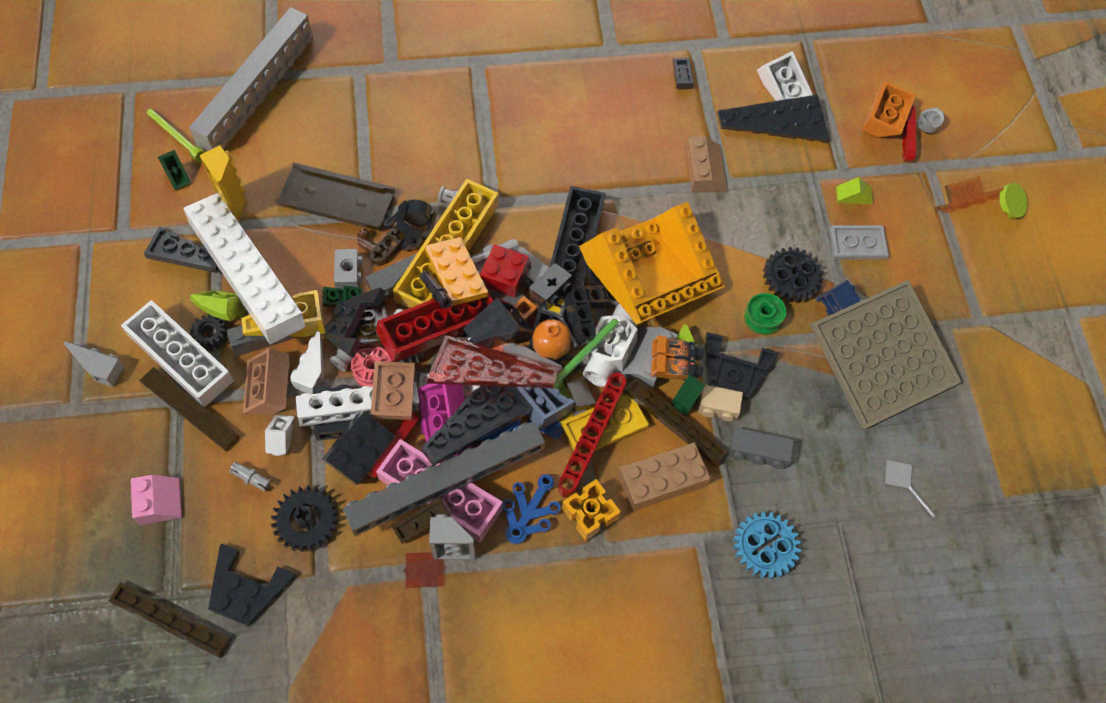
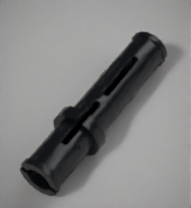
(438, 292)

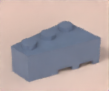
(547, 405)

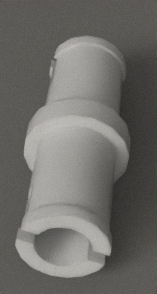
(250, 476)

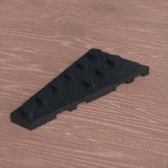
(783, 118)
(476, 418)

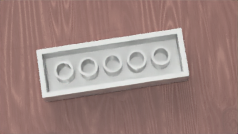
(177, 353)

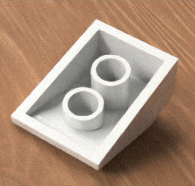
(784, 78)

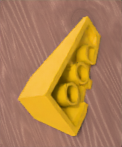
(311, 311)

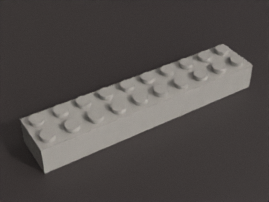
(252, 81)

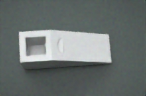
(311, 367)

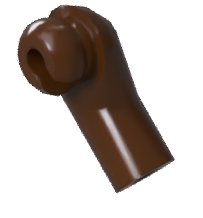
(363, 240)

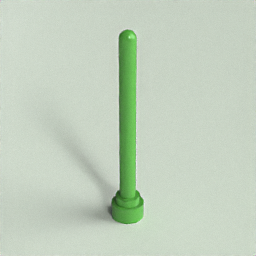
(584, 352)

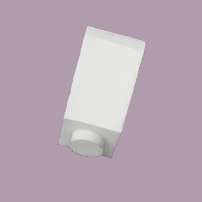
(279, 434)

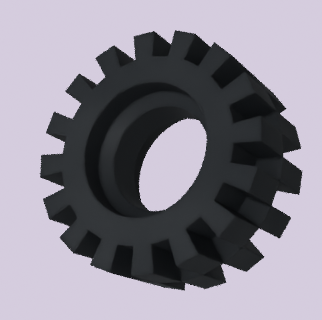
(205, 323)

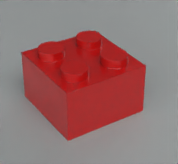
(504, 270)

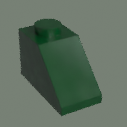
(688, 395)

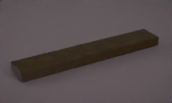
(189, 409)
(676, 421)
(170, 620)

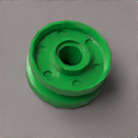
(767, 304)

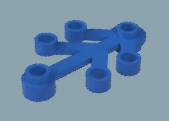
(529, 511)

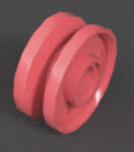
(363, 360)

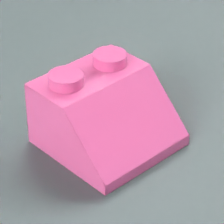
(155, 499)

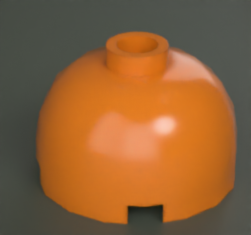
(551, 339)

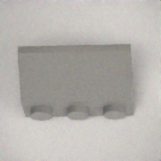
(640, 359)
(450, 540)

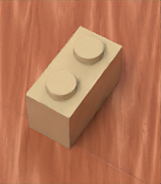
(720, 403)

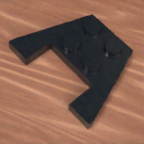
(346, 318)
(734, 373)
(241, 597)

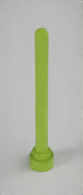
(195, 151)

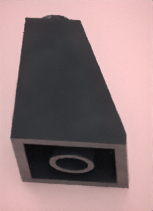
(497, 325)

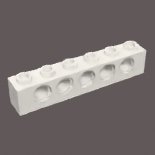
(347, 411)

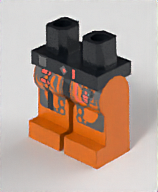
(675, 359)

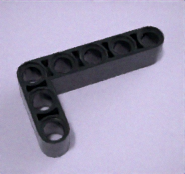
(583, 307)

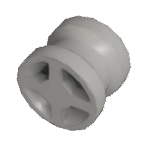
(341, 360)

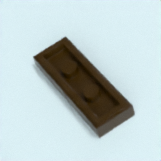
(578, 388)
(420, 520)

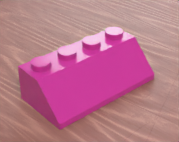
(437, 405)

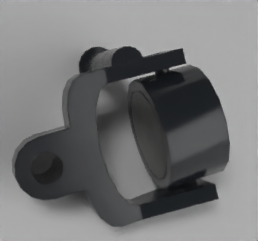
(415, 213)

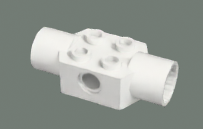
(613, 350)

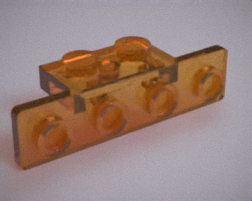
(964, 191)

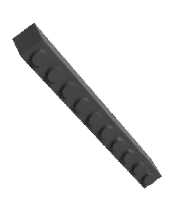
(443, 478)

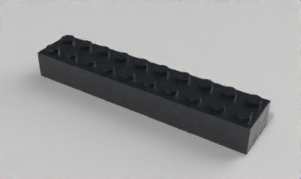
(577, 226)

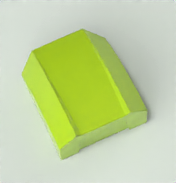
(219, 304)

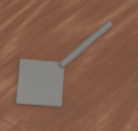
(899, 475)

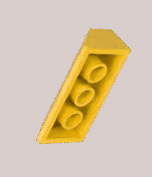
(225, 179)

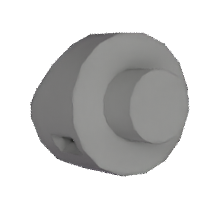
(928, 120)

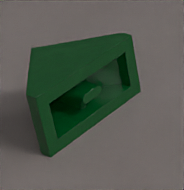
(174, 169)

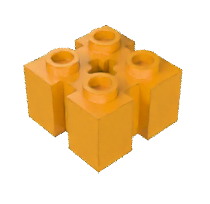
(594, 498)

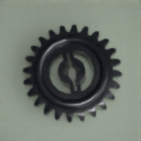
(298, 501)

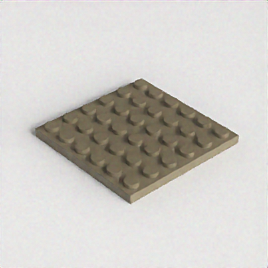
(885, 354)

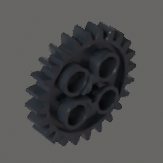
(793, 274)

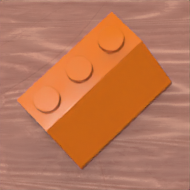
(889, 111)

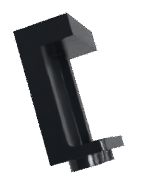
(334, 429)

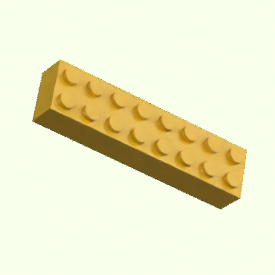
(463, 218)

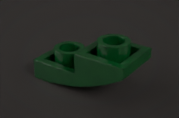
(333, 296)

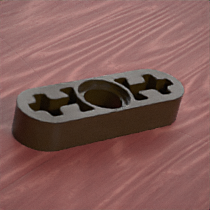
(388, 251)

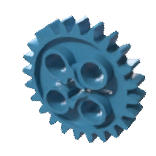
(778, 560)

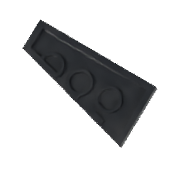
(172, 249)

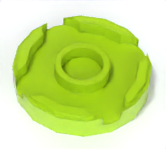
(1013, 200)

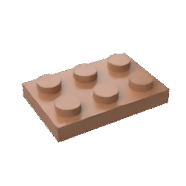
(392, 390)

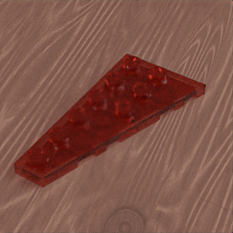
(474, 364)

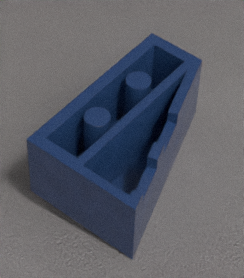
(838, 297)

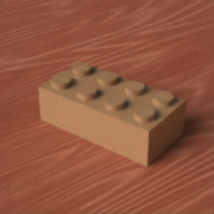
(663, 477)

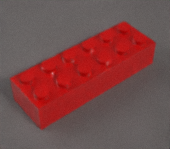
(426, 326)

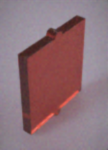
(423, 570)

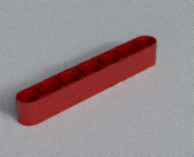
(588, 442)

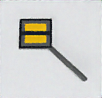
(558, 311)

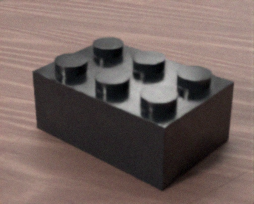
(358, 447)

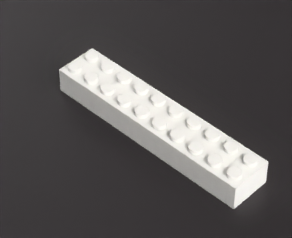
(244, 268)

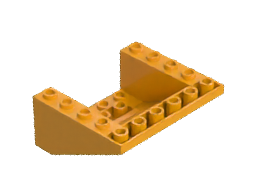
(654, 263)

